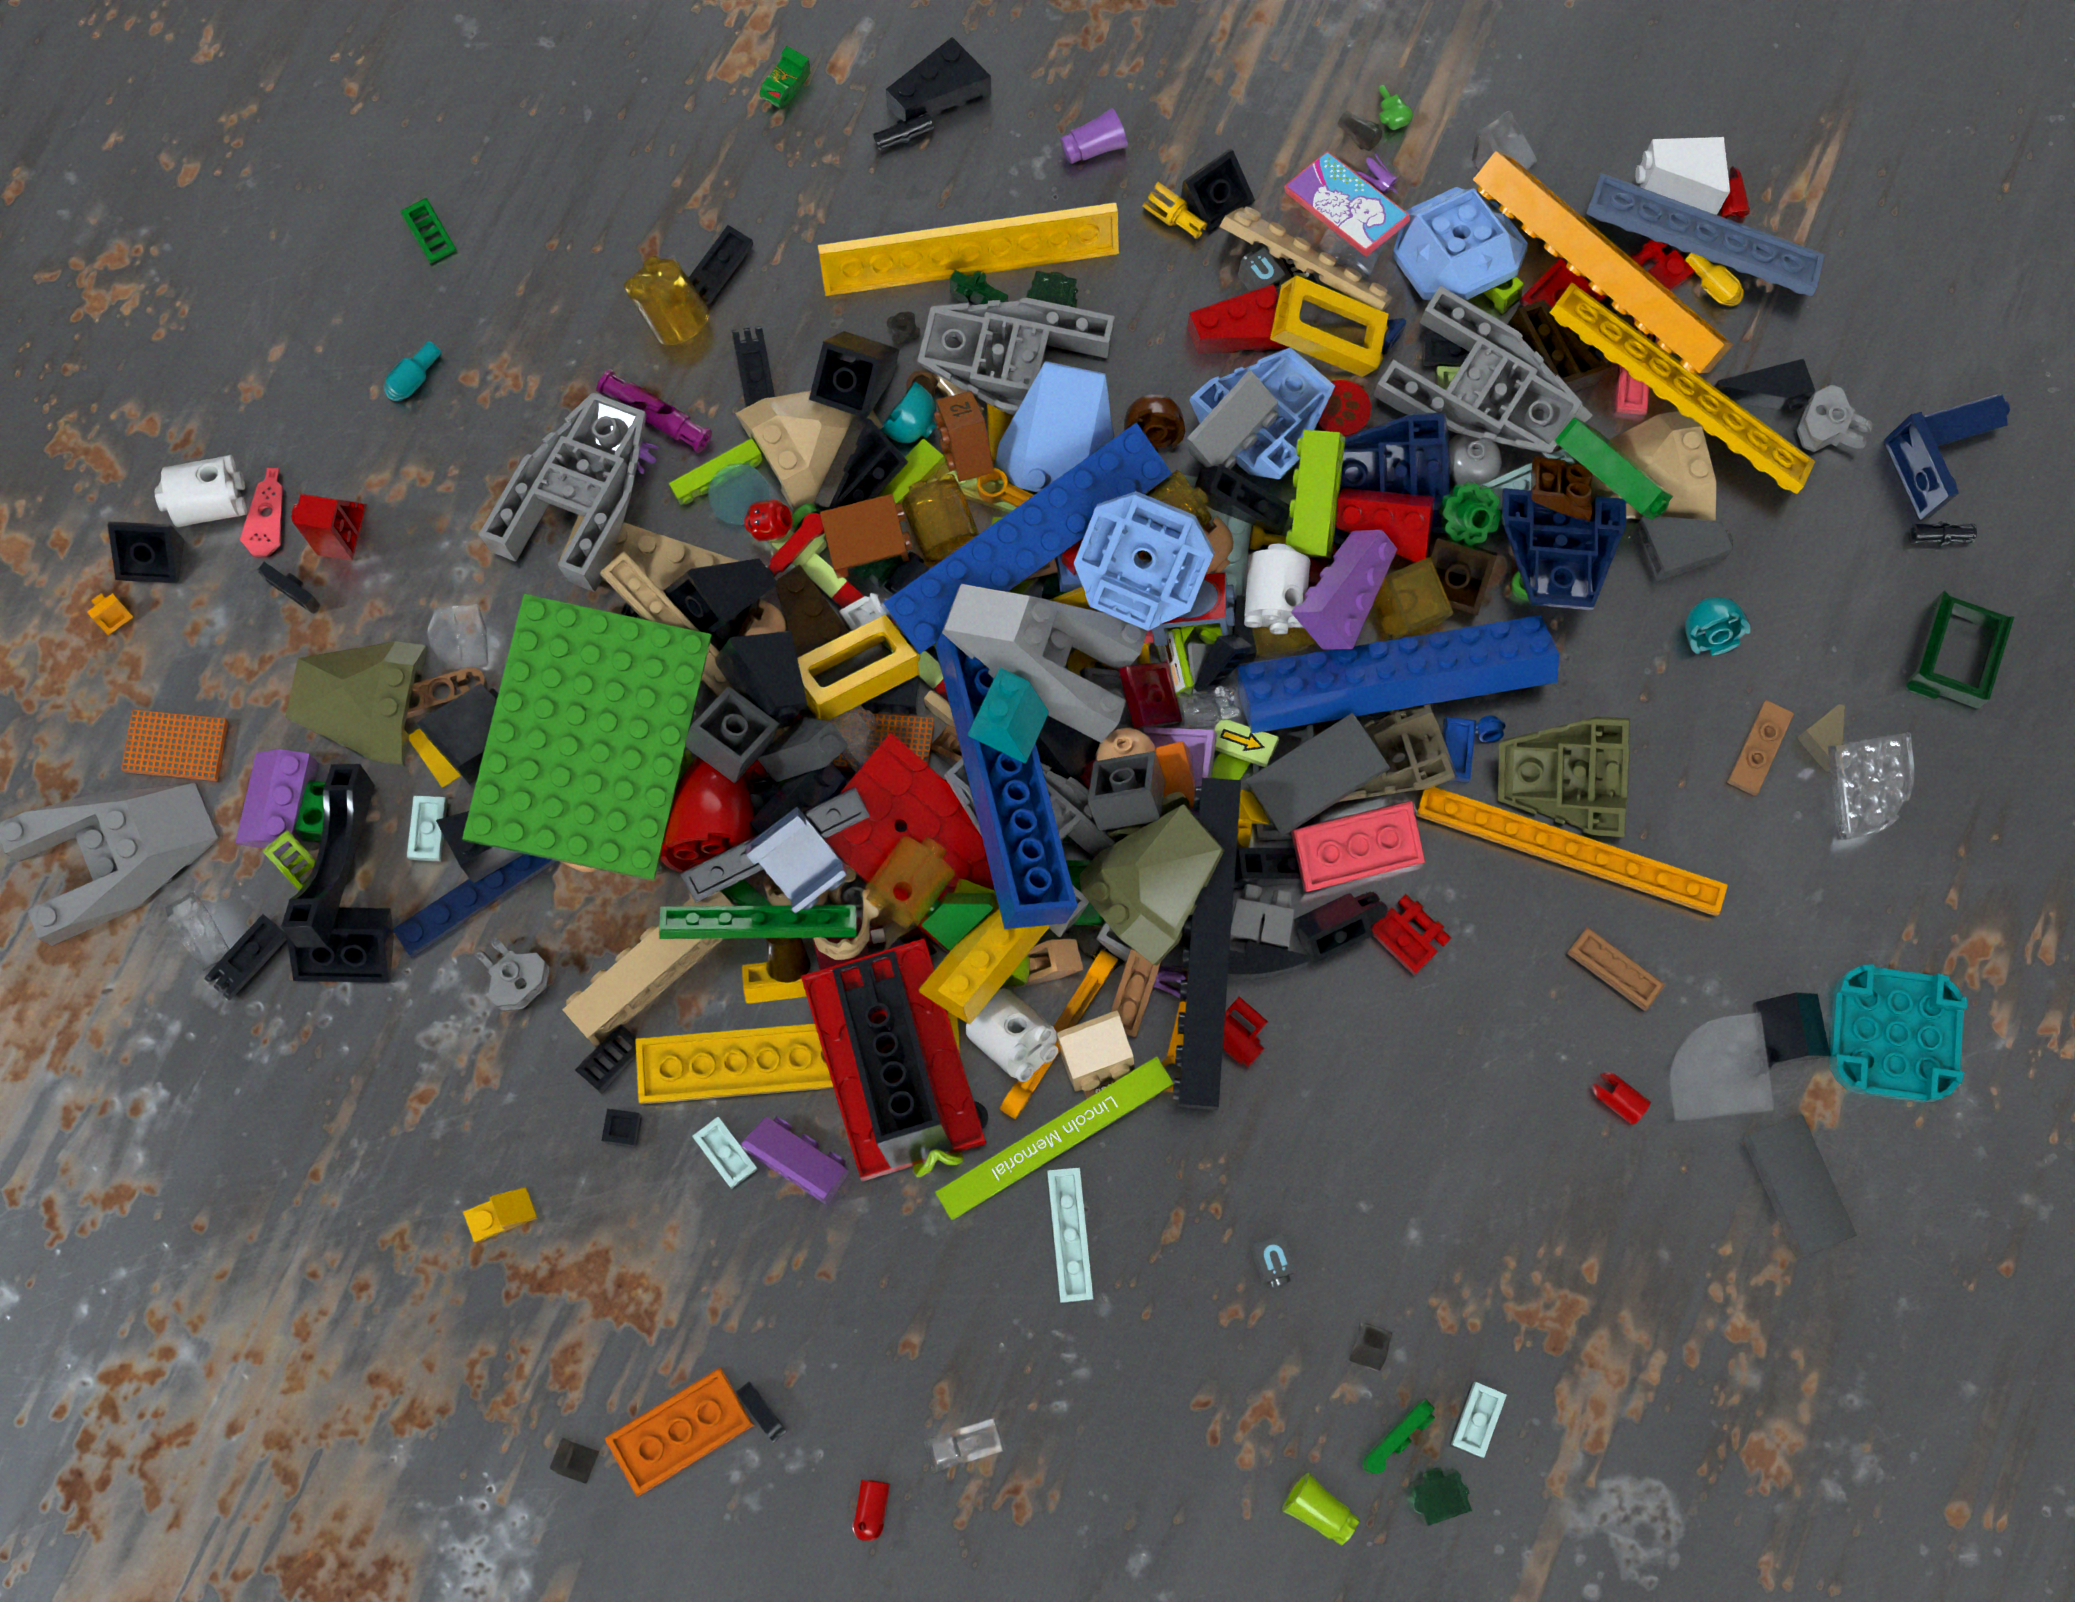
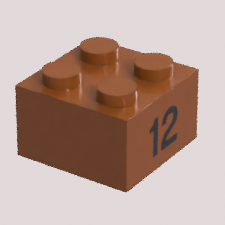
(963, 436)

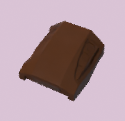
(1562, 487)

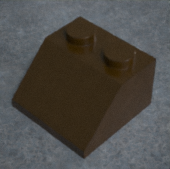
(1463, 572)

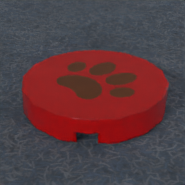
(1346, 409)

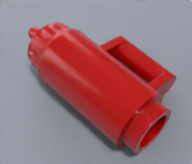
(1238, 1040)

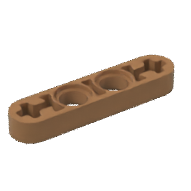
(426, 688)

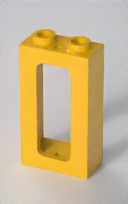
(1314, 342)
(865, 683)

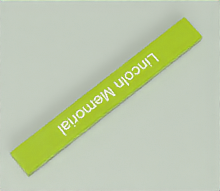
(1054, 1138)

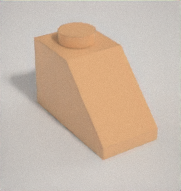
(1053, 961)

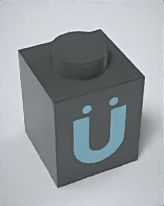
(1260, 270)
(1273, 1260)

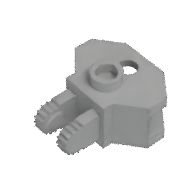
(1827, 421)
(511, 974)

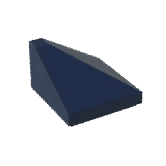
(1394, 332)

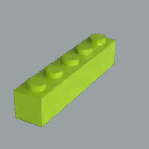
(698, 480)

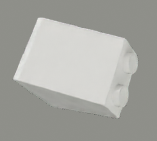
(1687, 171)

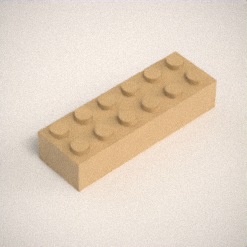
(636, 978)

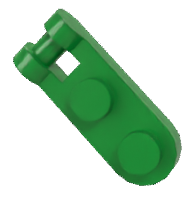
(1398, 1438)

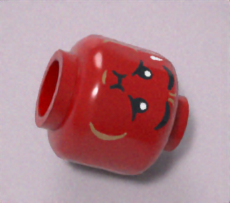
(768, 520)

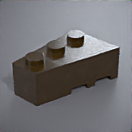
(1558, 346)
(807, 612)

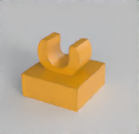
(109, 613)

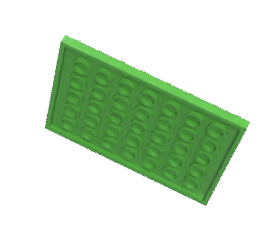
(587, 737)

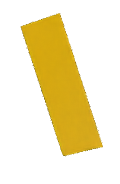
(435, 761)

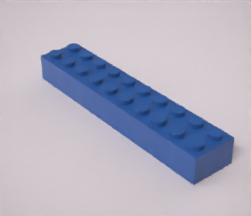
(1027, 535)
(1397, 674)
(1010, 808)

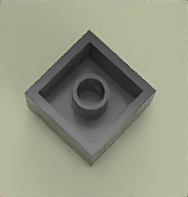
(731, 734)
(1126, 791)

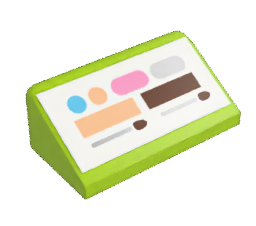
(1177, 661)

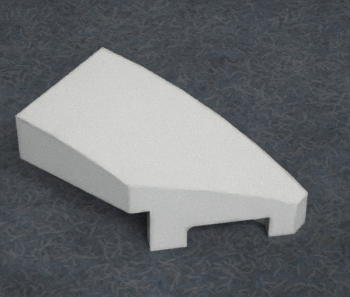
(862, 612)

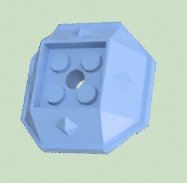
(1458, 244)
(1139, 589)

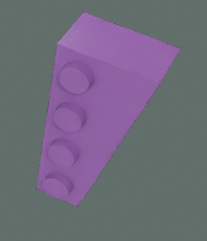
(1347, 590)

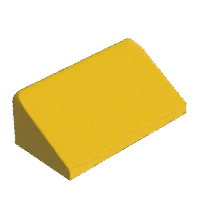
(762, 988)

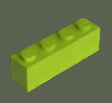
(1316, 494)

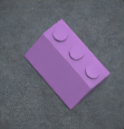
(275, 797)
(796, 1158)

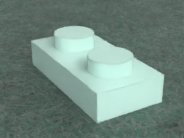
(425, 835)
(724, 1152)
(1478, 1419)

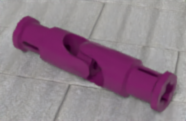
(659, 414)

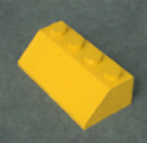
(979, 965)

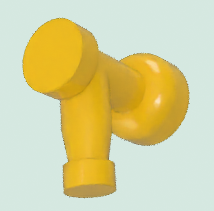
(1260, 538)

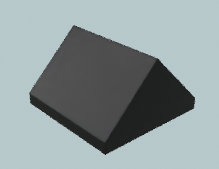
(1217, 190)
(145, 552)
(1794, 1027)

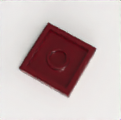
(1150, 695)

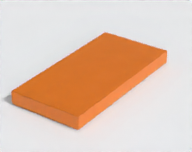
(679, 1432)

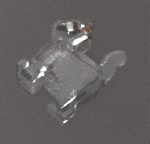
(1208, 708)

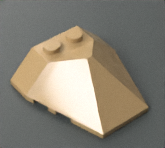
(798, 441)
(1676, 457)

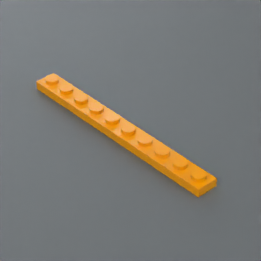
(1572, 850)

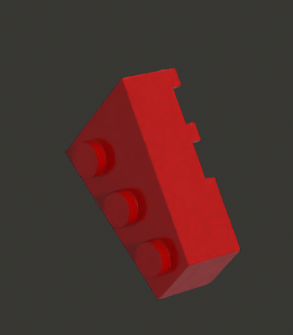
(1236, 323)
(1401, 516)
(329, 524)

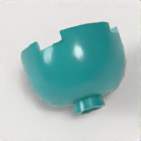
(911, 416)
(1716, 625)

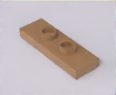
(1760, 747)
(1616, 969)

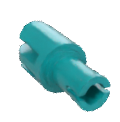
(410, 373)

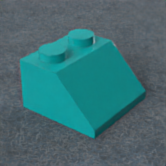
(1010, 716)

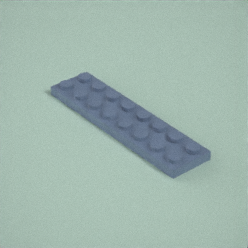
(1706, 235)

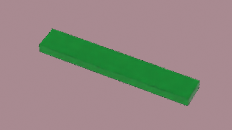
(756, 922)

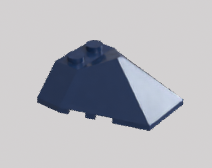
(1401, 458)
(1560, 555)

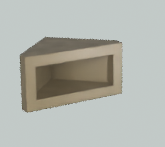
(1824, 733)

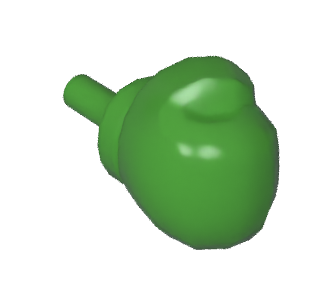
(1395, 111)

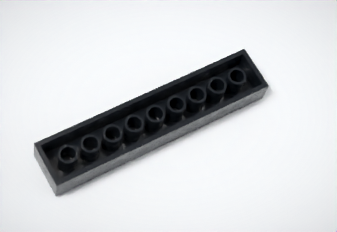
(1208, 954)

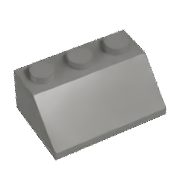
(1233, 423)

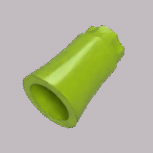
(1320, 1510)

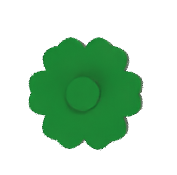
(1470, 513)

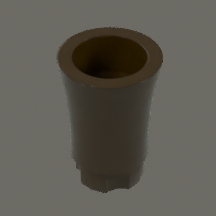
(786, 959)

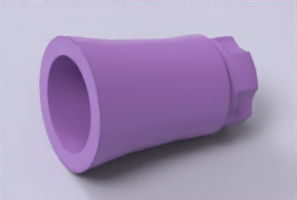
(1094, 138)

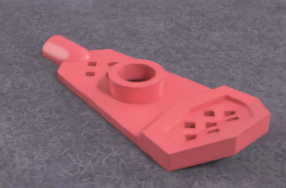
(260, 525)

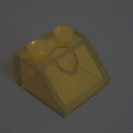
(1412, 601)

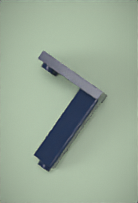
(1917, 454)

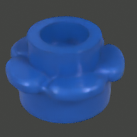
(1490, 729)

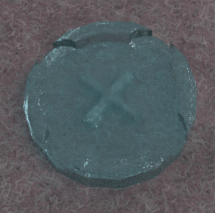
(735, 490)

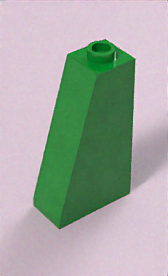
(1614, 468)

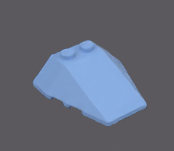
(1301, 401)
(1055, 426)

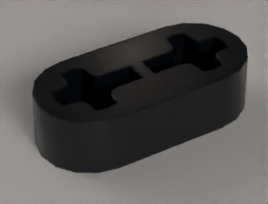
(761, 1411)

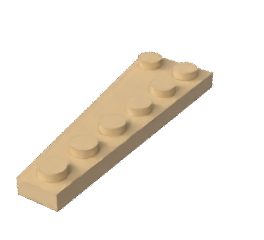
(1251, 228)

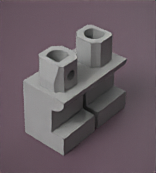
(1276, 918)

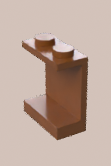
(865, 533)

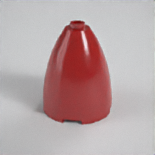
(706, 817)

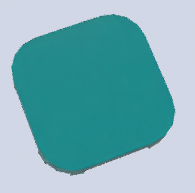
(1897, 1034)

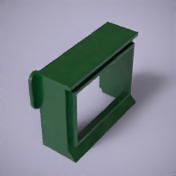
(1932, 685)

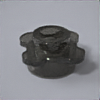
(903, 319)

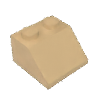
(1096, 1051)

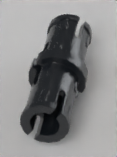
(903, 131)
(1943, 533)

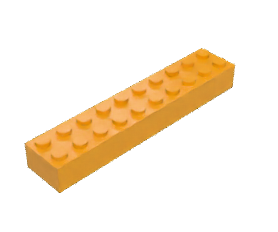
(1602, 262)

